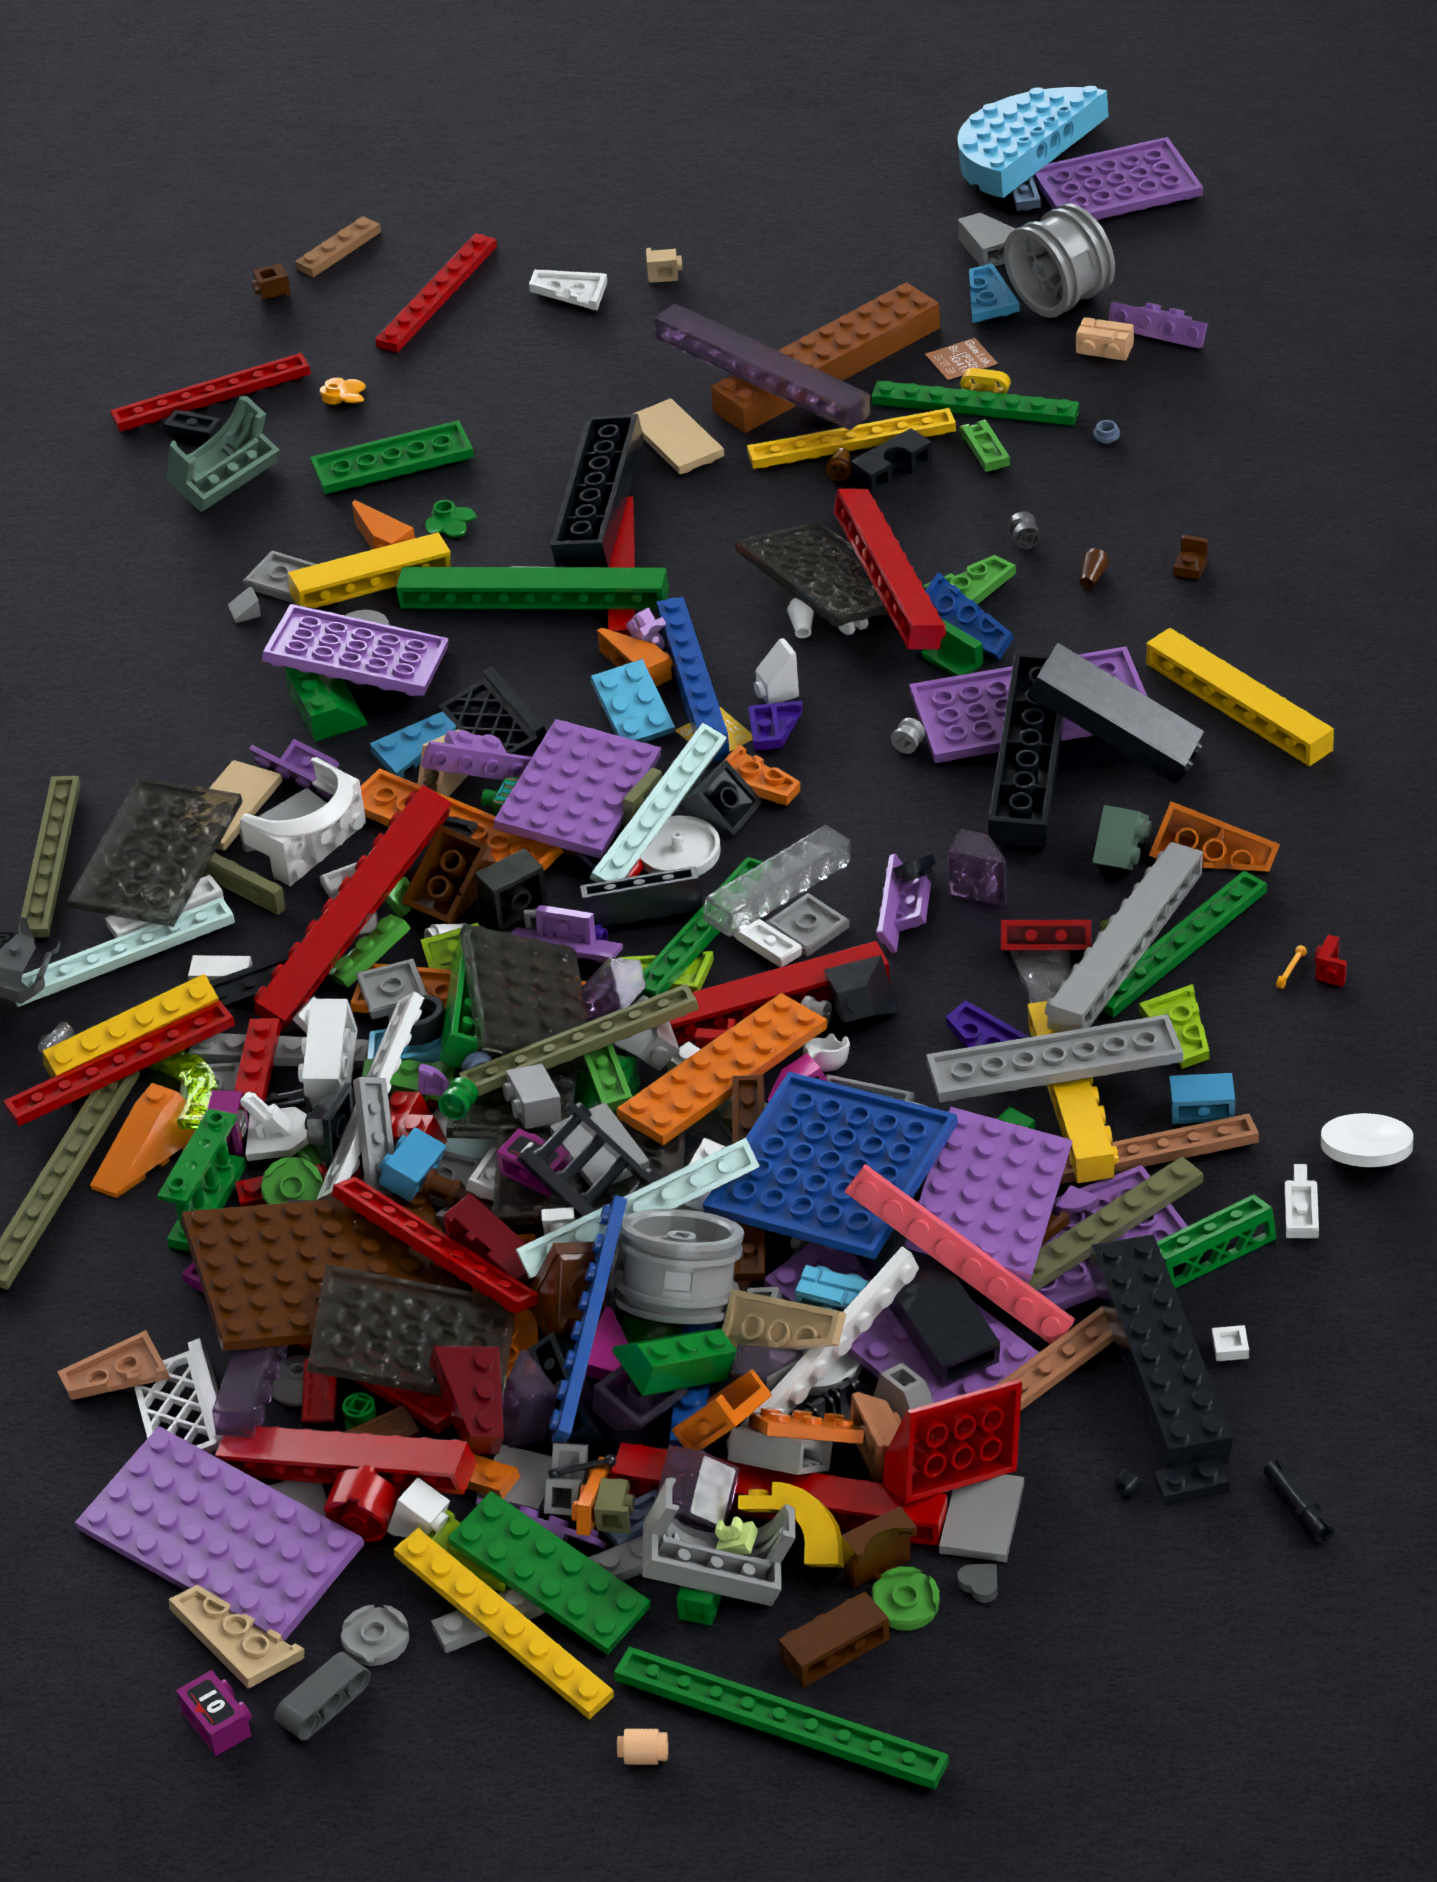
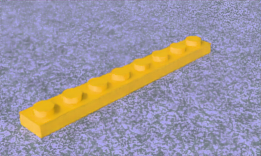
(860, 437)
(504, 1623)

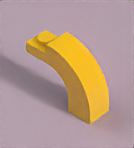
(818, 1525)

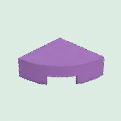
(431, 1081)
(1076, 1201)

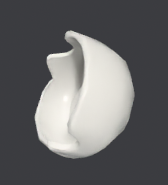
(828, 1052)

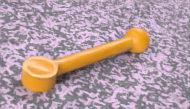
(1300, 952)

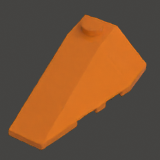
(1221, 843)
(144, 1141)

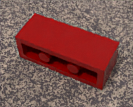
(1045, 934)

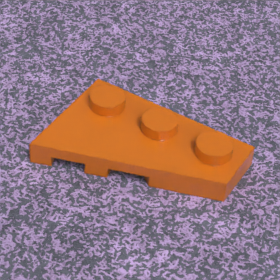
(765, 781)

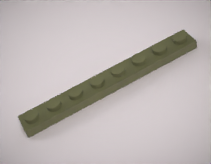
(50, 854)
(586, 1037)
(1114, 1220)

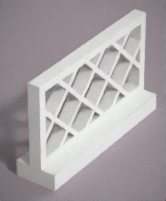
(205, 1392)

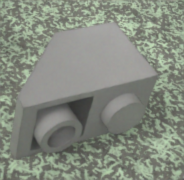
(902, 1389)

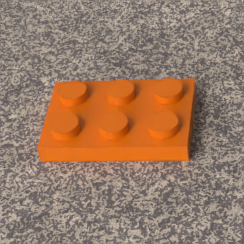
(805, 1426)

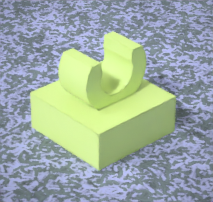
(736, 1538)

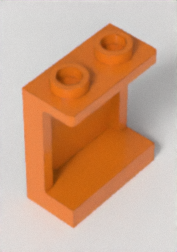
(722, 1412)

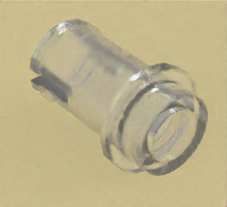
(58, 1034)

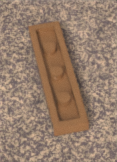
(338, 246)

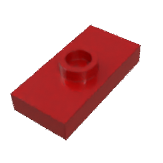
(318, 1398)

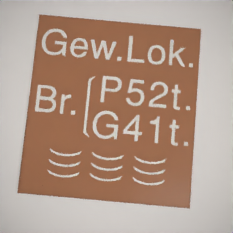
(957, 358)

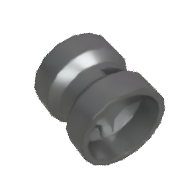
(1024, 530)

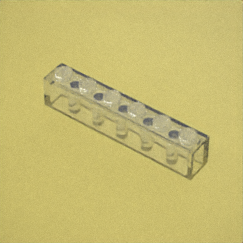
(777, 880)

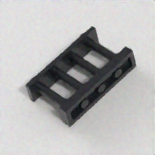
(560, 1182)

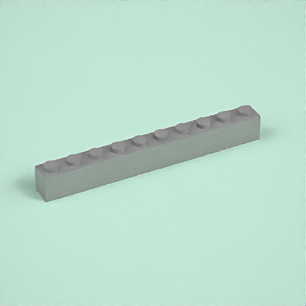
(1124, 939)

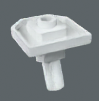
(273, 1130)

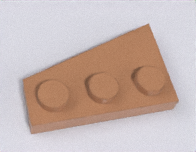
(115, 1368)

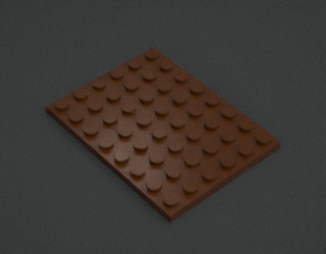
(269, 1263)

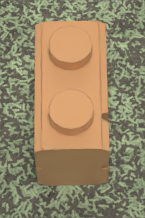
(1104, 338)

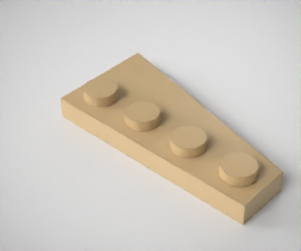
(780, 1323)
(233, 1637)

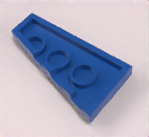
(968, 616)

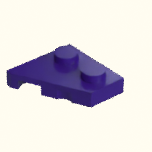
(773, 723)

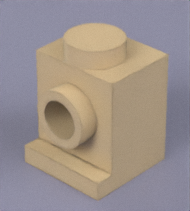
(663, 265)

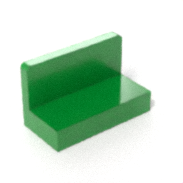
(957, 653)

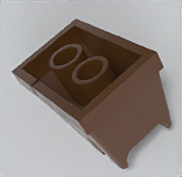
(446, 876)
(561, 1286)

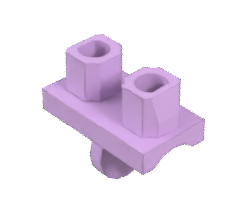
(646, 628)

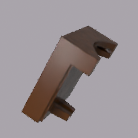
(877, 1547)

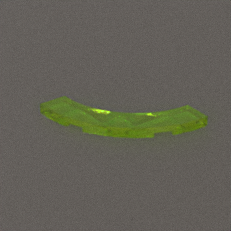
(198, 1081)

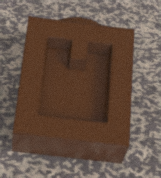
(1192, 557)

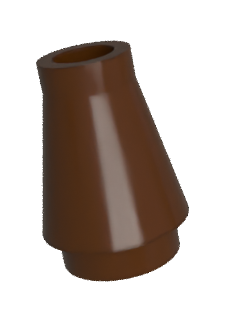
(839, 465)
(1093, 566)

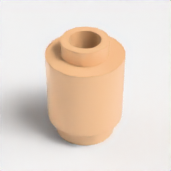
(643, 1746)

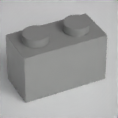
(532, 1096)

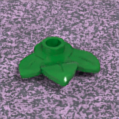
(449, 519)

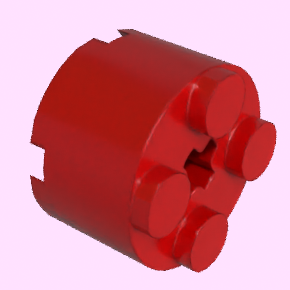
(362, 1502)

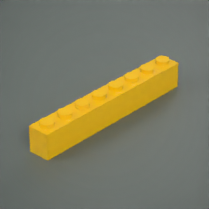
(1240, 696)
(1079, 1116)

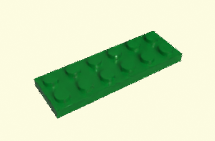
(391, 457)
(549, 1572)

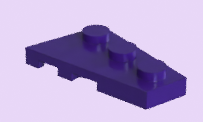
(978, 1027)

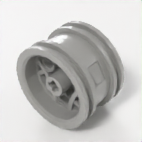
(1059, 260)
(678, 1265)

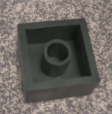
(509, 889)

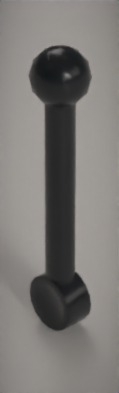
(609, 1460)

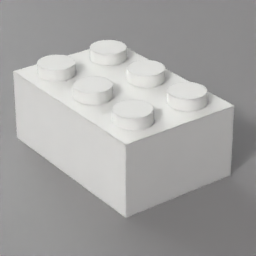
(327, 1048)

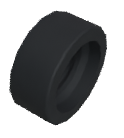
(432, 1024)

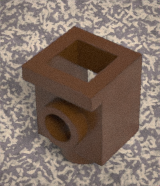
(271, 282)

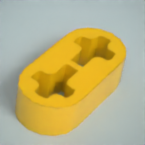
(985, 380)

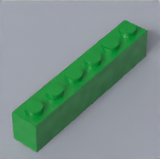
(458, 1029)

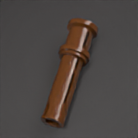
(448, 1190)

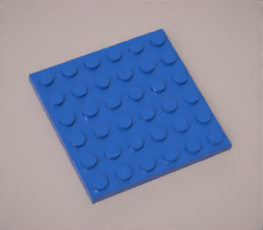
(812, 1148)

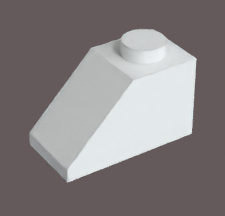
(777, 674)
(419, 1508)

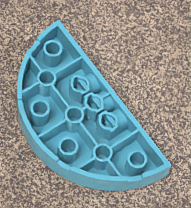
(1024, 133)

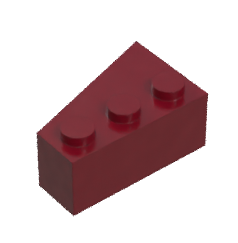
(486, 1236)
(473, 1393)

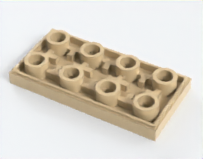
(678, 437)
(255, 788)

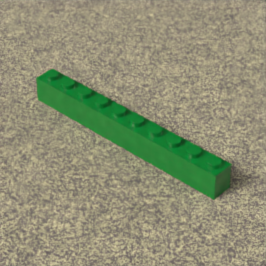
(531, 588)

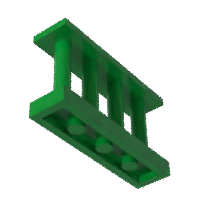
(203, 1172)

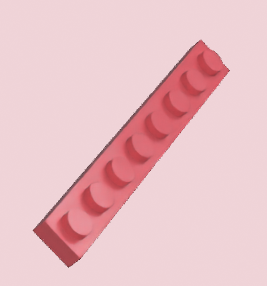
(959, 1255)

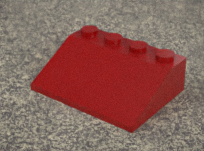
(955, 1443)

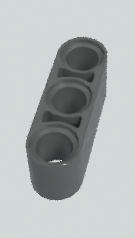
(322, 1696)

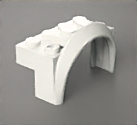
(305, 841)

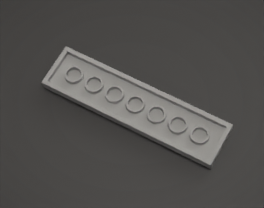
(1054, 1058)

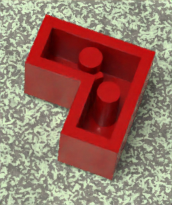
(411, 1111)

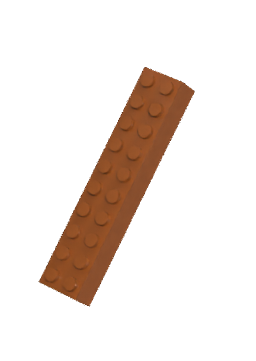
(837, 350)

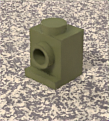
(614, 1506)

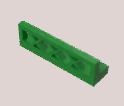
(1215, 1233)

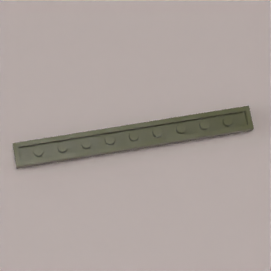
(59, 1176)

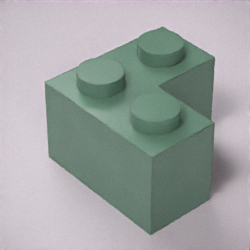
(1119, 835)

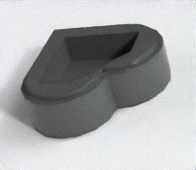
(979, 1581)

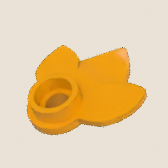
(339, 390)

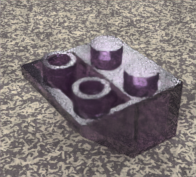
(977, 868)
(613, 987)

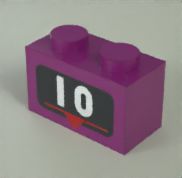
(230, 1102)
(514, 1170)
(214, 1712)

